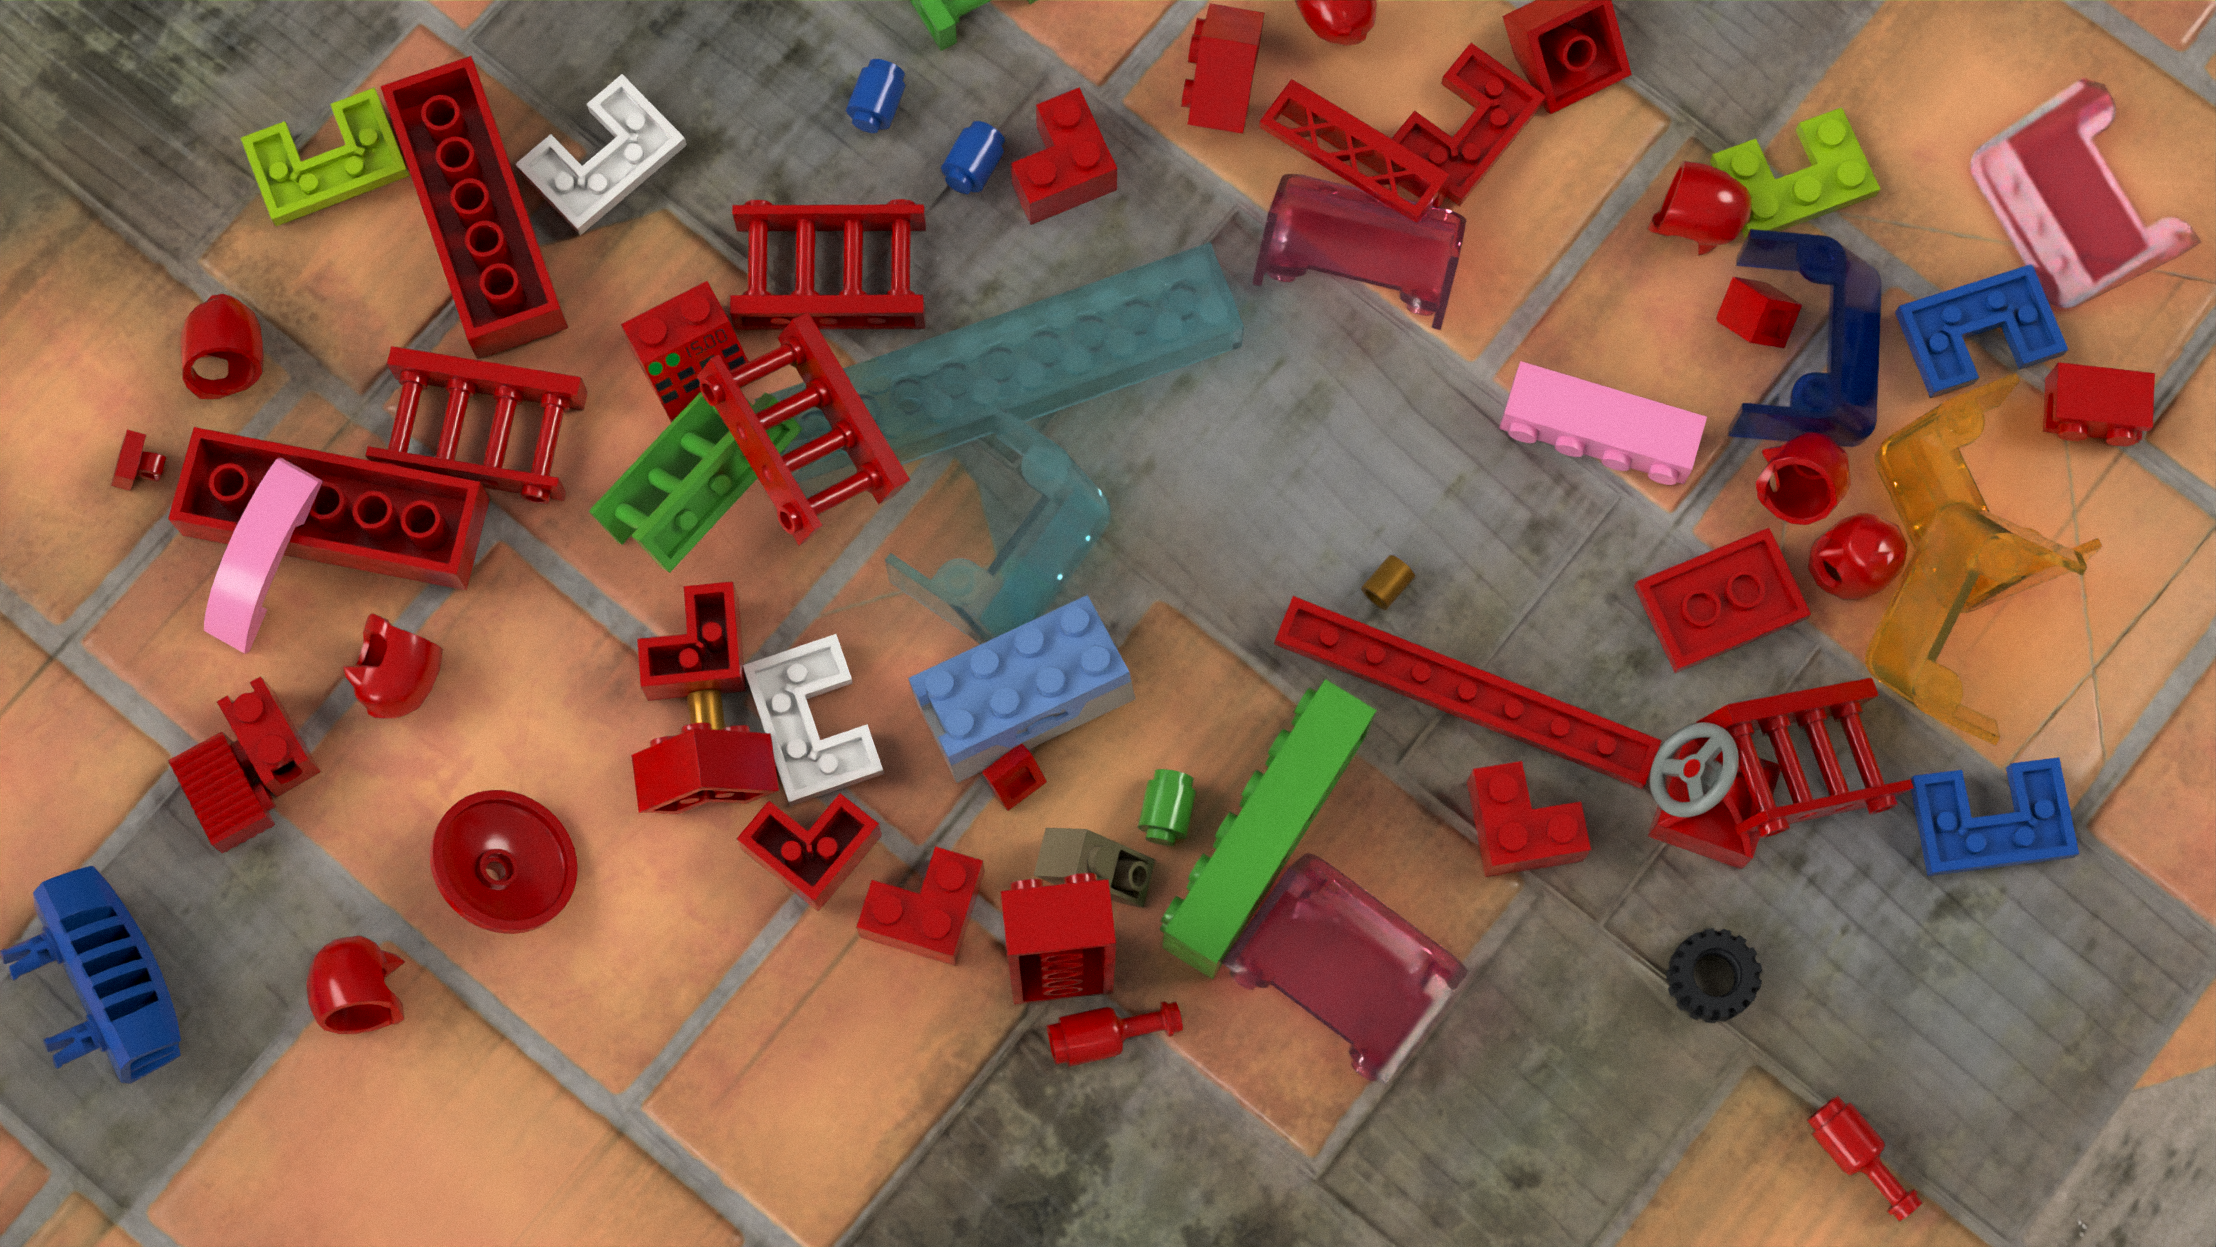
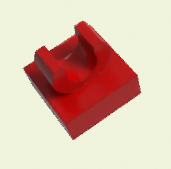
(134, 462)
(1014, 776)

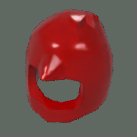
(1339, 20)
(1703, 207)
(225, 331)
(1809, 478)
(1863, 551)
(393, 669)
(349, 986)

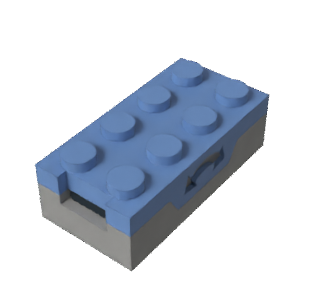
(1022, 687)

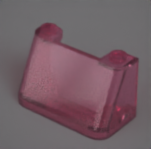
(1347, 964)

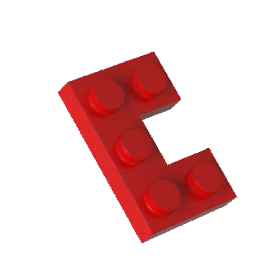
(1501, 112)

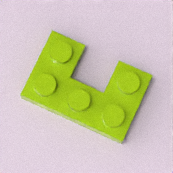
(1833, 182)
(303, 187)

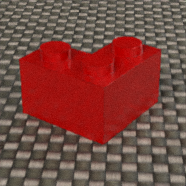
(1225, 60)
(1073, 165)
(705, 656)
(704, 768)
(1514, 834)
(811, 860)
(926, 922)

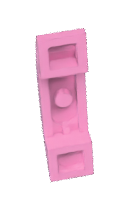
(256, 551)

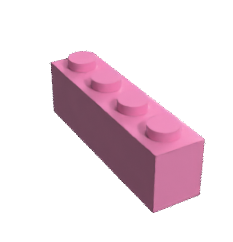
(1602, 424)

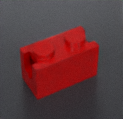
(2098, 403)
(269, 737)

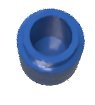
(876, 96)
(973, 158)

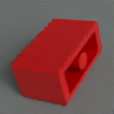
(223, 791)

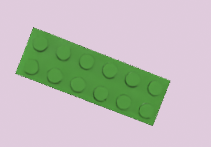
(1268, 828)

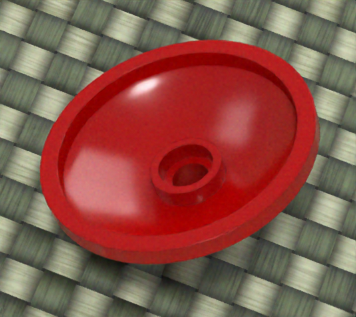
(516, 841)

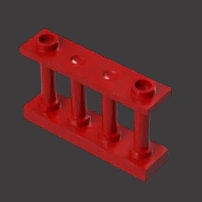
(851, 307)
(509, 388)
(827, 390)
(1810, 710)

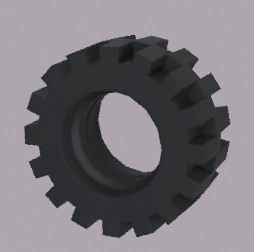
(1743, 964)

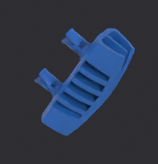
(110, 971)

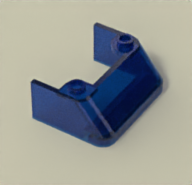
(1845, 397)

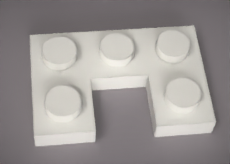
(589, 191)
(780, 693)

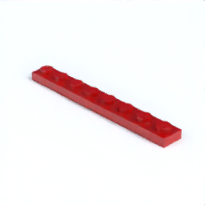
(1467, 692)

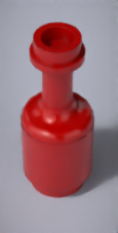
(1101, 1033)
(1858, 1149)

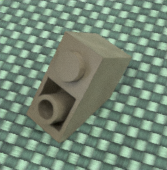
(1083, 851)

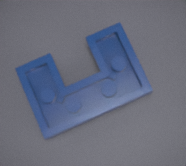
(2007, 300)
(2034, 833)

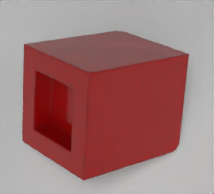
(1758, 312)

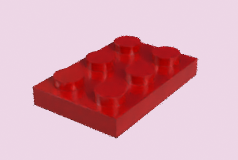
(1722, 600)

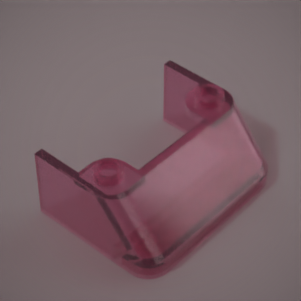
(1361, 239)

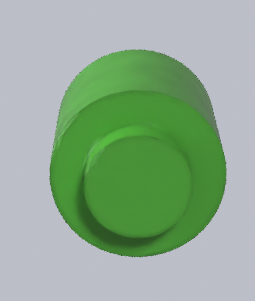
(1167, 807)

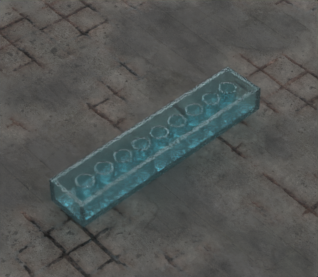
(1034, 360)

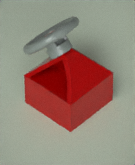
(1704, 794)

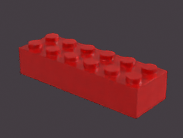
(474, 207)
(361, 519)
(1059, 938)

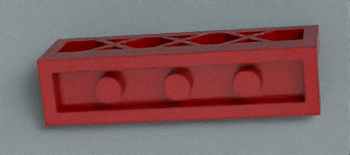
(1360, 143)

